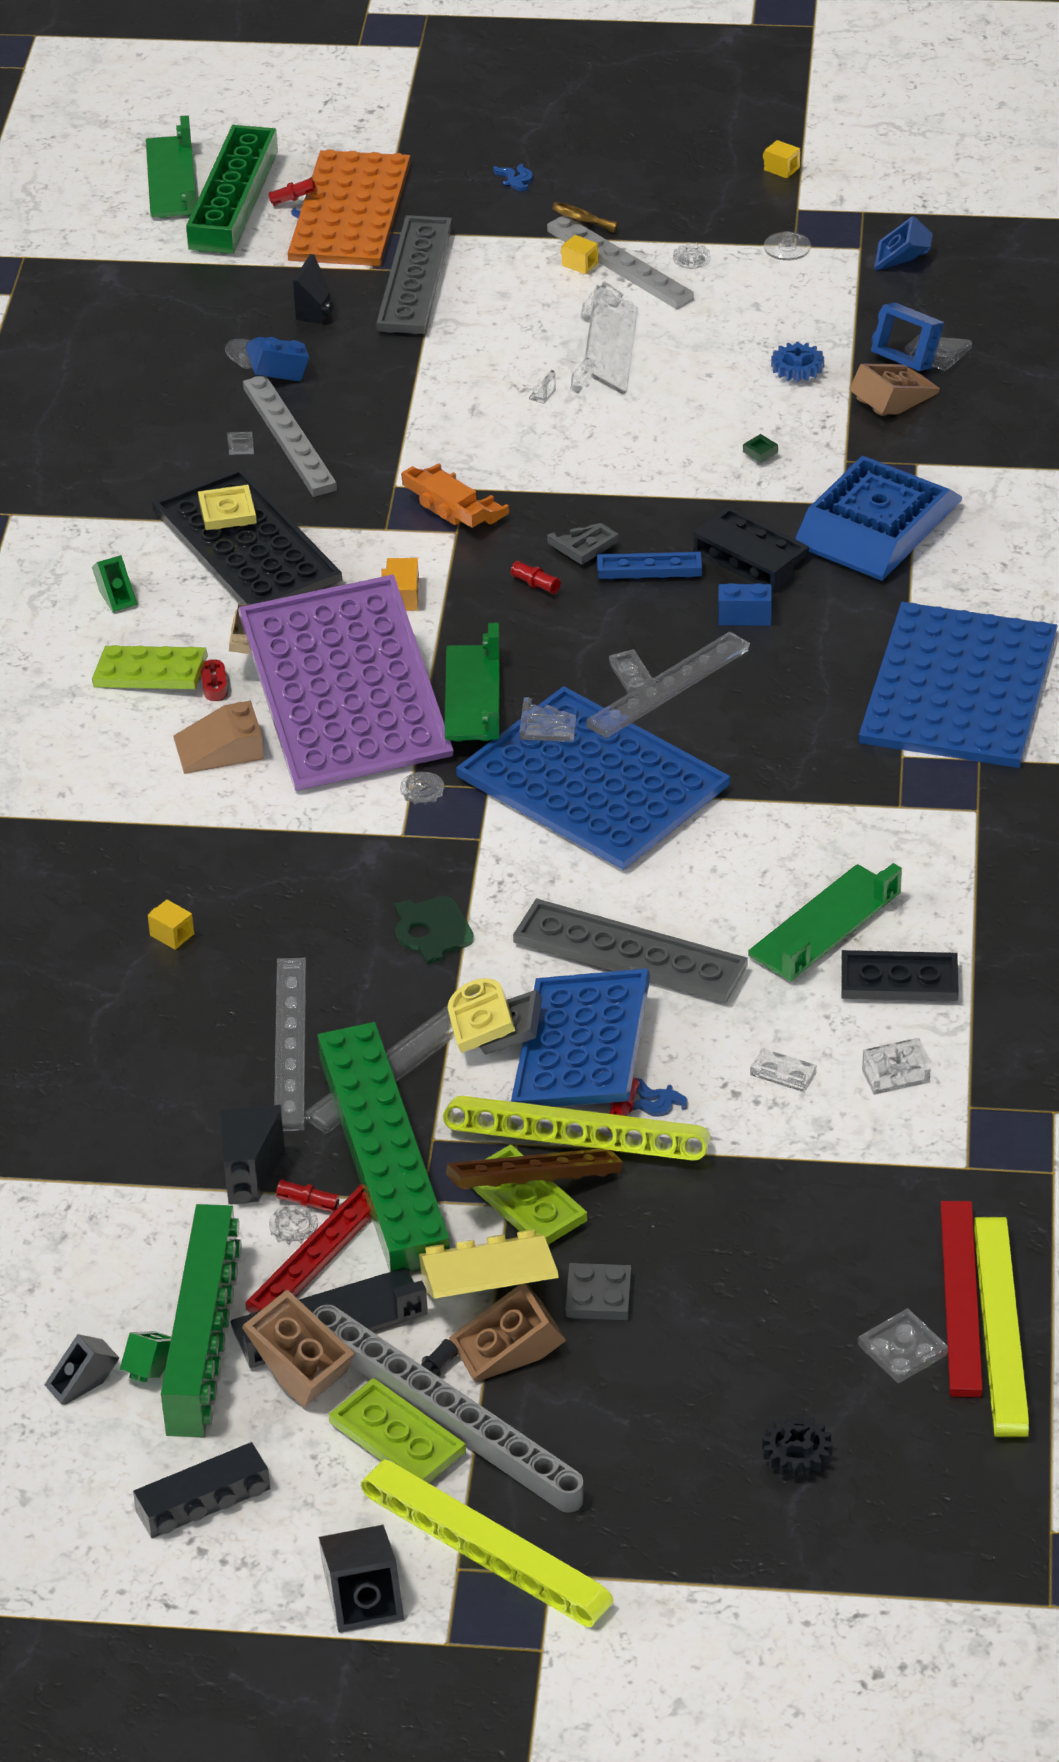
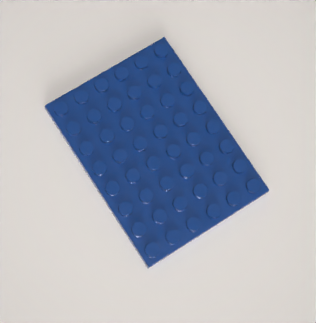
(959, 684)
(596, 791)

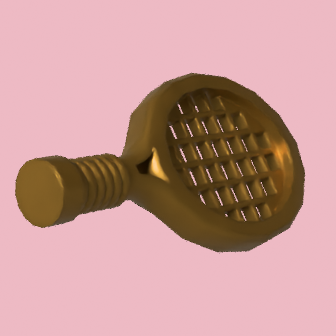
(583, 215)

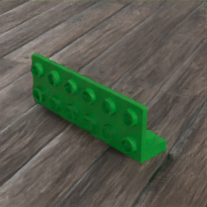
(171, 173)
(473, 689)
(827, 920)

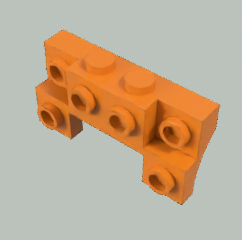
(450, 497)

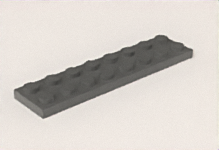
(414, 274)
(629, 947)

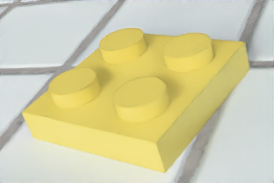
(227, 507)

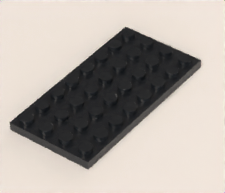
(251, 560)

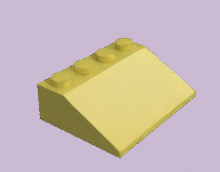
(486, 1265)

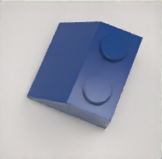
(277, 358)
(744, 604)

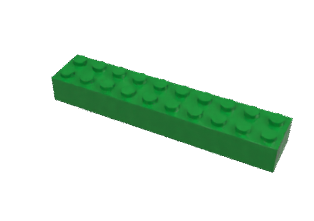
(382, 1145)

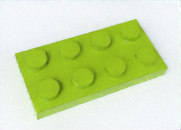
(149, 667)
(534, 1205)
(396, 1431)

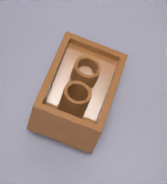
(891, 387)
(221, 739)
(507, 1335)
(298, 1348)

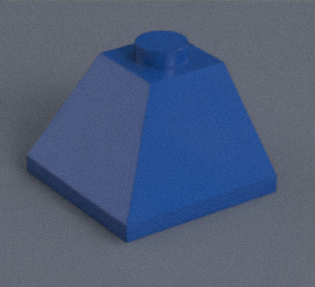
(903, 244)

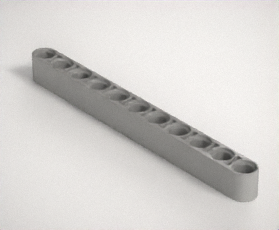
(458, 1413)

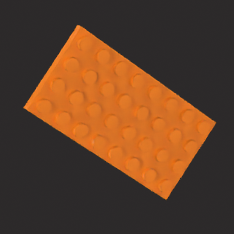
(351, 209)

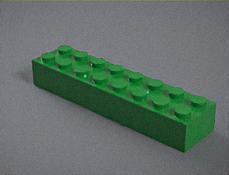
(232, 189)
(200, 1321)

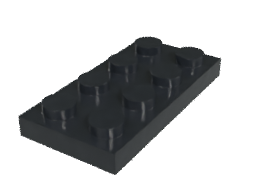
(899, 975)

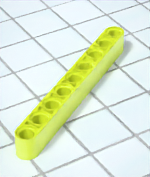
(589, 1121)
(1001, 1327)
(487, 1543)

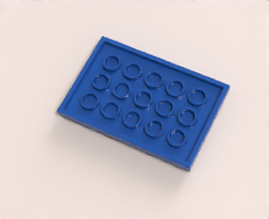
(583, 1039)

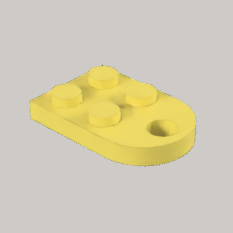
(480, 1016)

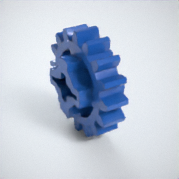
(797, 361)

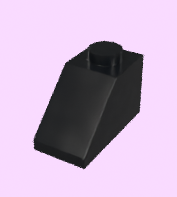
(81, 1368)

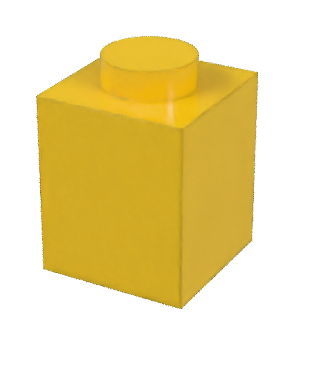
(781, 159)
(579, 254)
(171, 924)

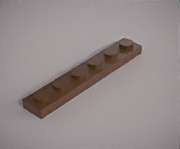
(533, 1168)

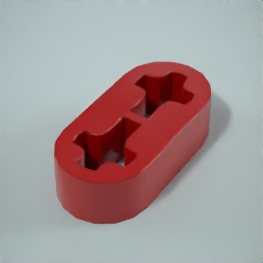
(217, 679)

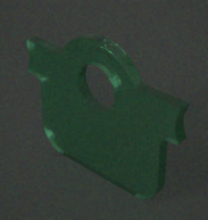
(444, 920)

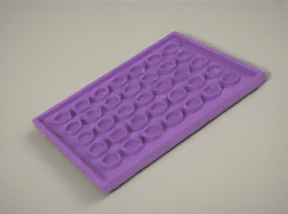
(345, 682)

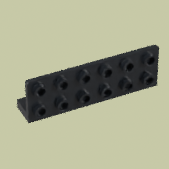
(371, 1302)

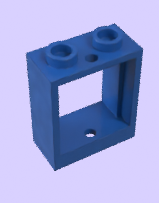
(927, 342)

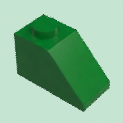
(114, 583)
(145, 1355)

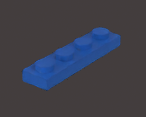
(649, 565)

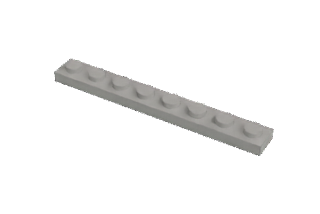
(625, 264)
(289, 436)

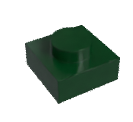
(760, 448)

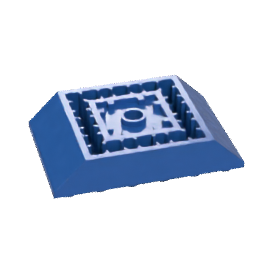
(874, 517)

